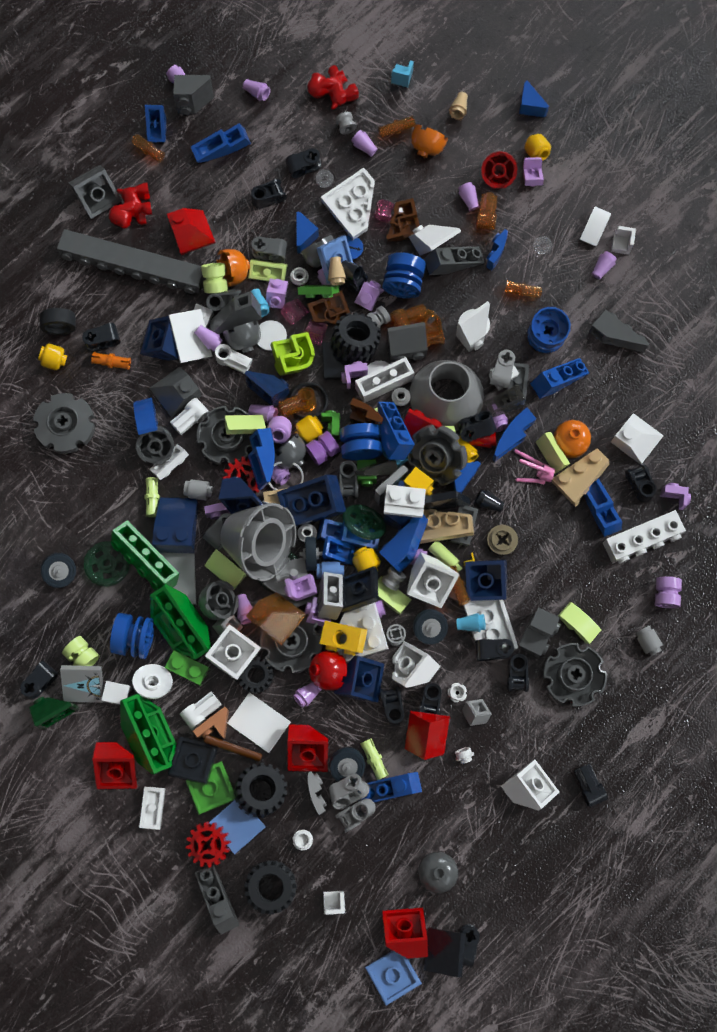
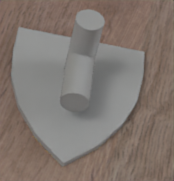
(294, 570)

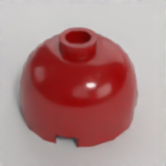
(499, 169)
(328, 670)

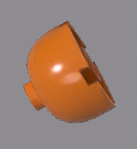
(427, 141)
(235, 264)
(573, 438)

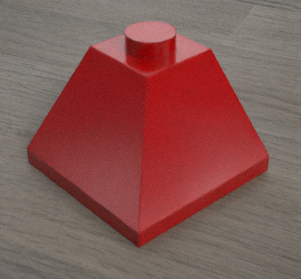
(190, 229)
(307, 749)
(114, 767)
(406, 932)

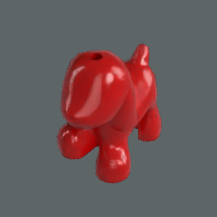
(320, 86)
(133, 207)

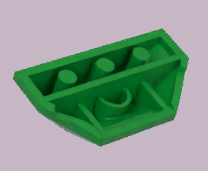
(179, 622)
(147, 733)

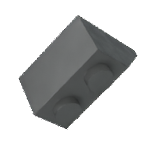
(192, 92)
(95, 191)
(407, 342)

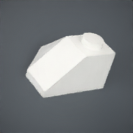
(413, 666)

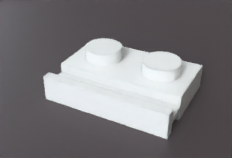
(404, 501)

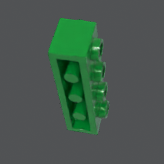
(143, 556)

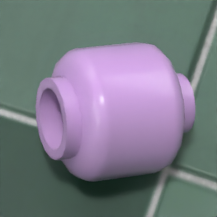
(280, 429)

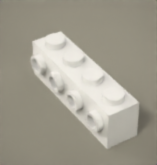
(643, 537)

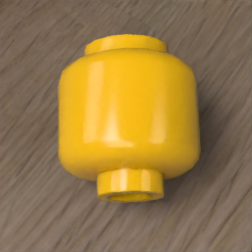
(537, 146)
(52, 356)
(309, 428)
(365, 558)

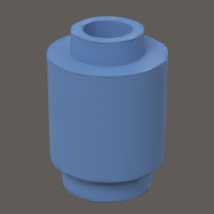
(330, 567)

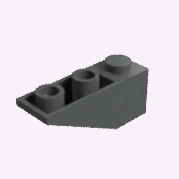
(453, 259)
(238, 311)
(614, 332)
(217, 900)

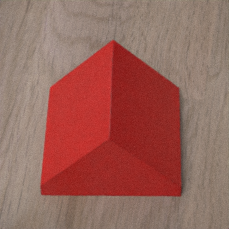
(426, 734)

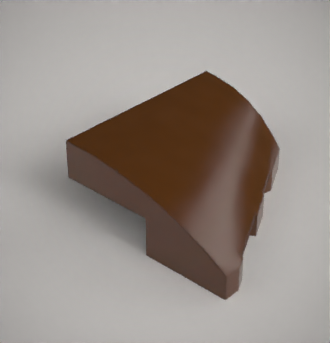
(403, 221)
(329, 309)
(364, 413)

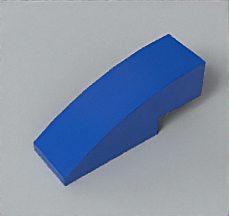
(221, 144)
(145, 416)
(514, 433)
(262, 456)
(602, 509)
(340, 532)

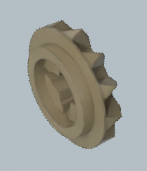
(502, 530)

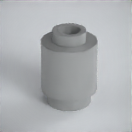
(197, 489)
(649, 640)

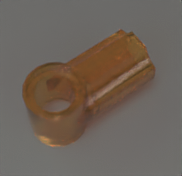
(487, 217)
(406, 317)
(304, 401)

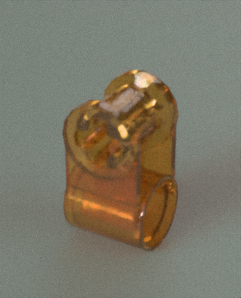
(434, 330)

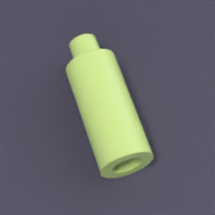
(444, 555)

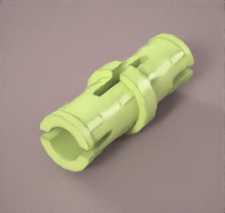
(151, 496)
(374, 759)

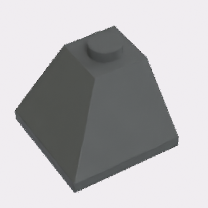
(175, 391)

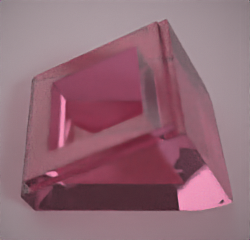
(294, 311)
(316, 331)

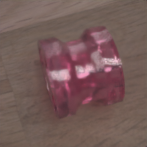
(384, 210)

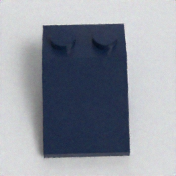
(313, 500)
(175, 525)

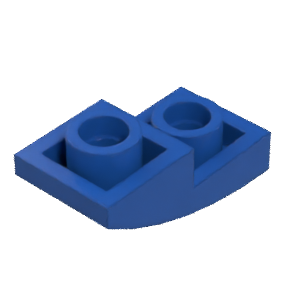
(497, 249)

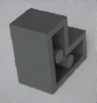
(538, 631)

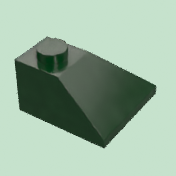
(50, 711)

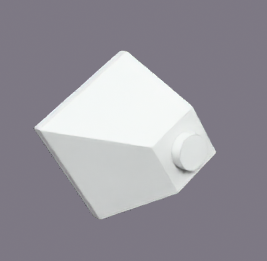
(431, 236)
(472, 328)
(637, 438)
(431, 580)
(232, 652)
(530, 787)

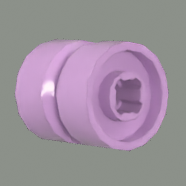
(668, 592)

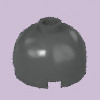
(311, 255)
(243, 336)
(155, 446)
(291, 452)
(218, 600)
(438, 872)

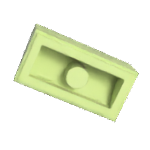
(267, 270)
(243, 424)
(552, 452)
(225, 569)
(394, 599)

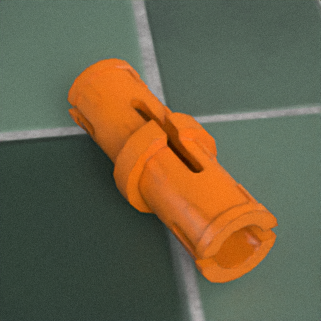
(111, 360)

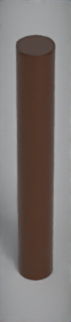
(232, 748)

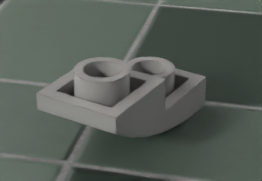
(314, 783)

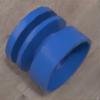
(404, 275)
(548, 320)
(133, 636)

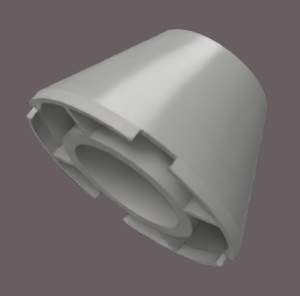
(446, 411)
(260, 539)

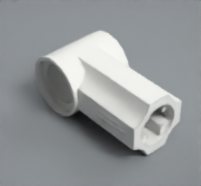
(233, 360)
(193, 413)
(196, 713)

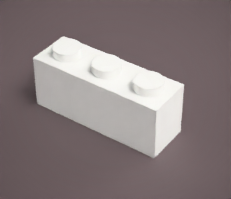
(384, 380)

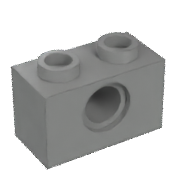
(330, 595)

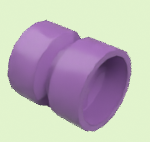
(322, 448)

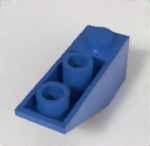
(558, 377)
(394, 434)
(404, 545)
(394, 787)

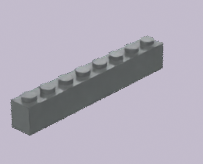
(131, 261)

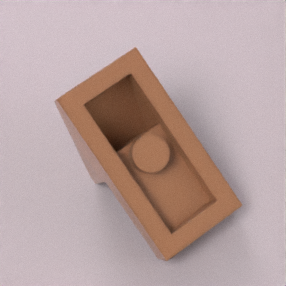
(218, 721)

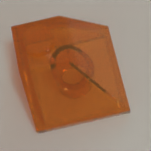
(276, 617)

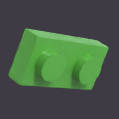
(311, 291)
(187, 667)

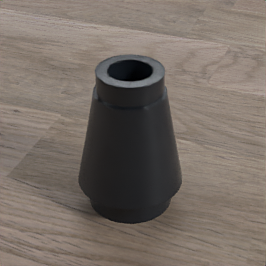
(489, 501)

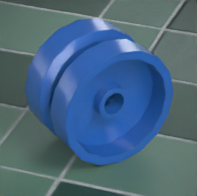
(361, 441)

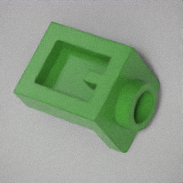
(334, 427)
(366, 480)

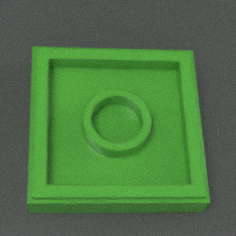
(215, 793)

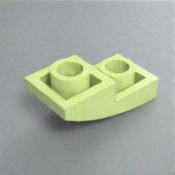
(580, 622)

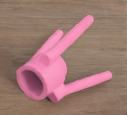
(544, 471)

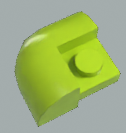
(293, 354)

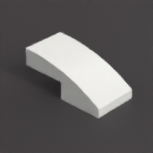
(595, 226)

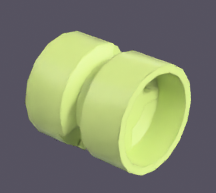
(214, 277)
(79, 652)

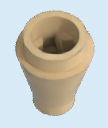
(459, 106)
(336, 272)

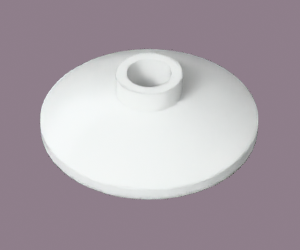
(154, 675)

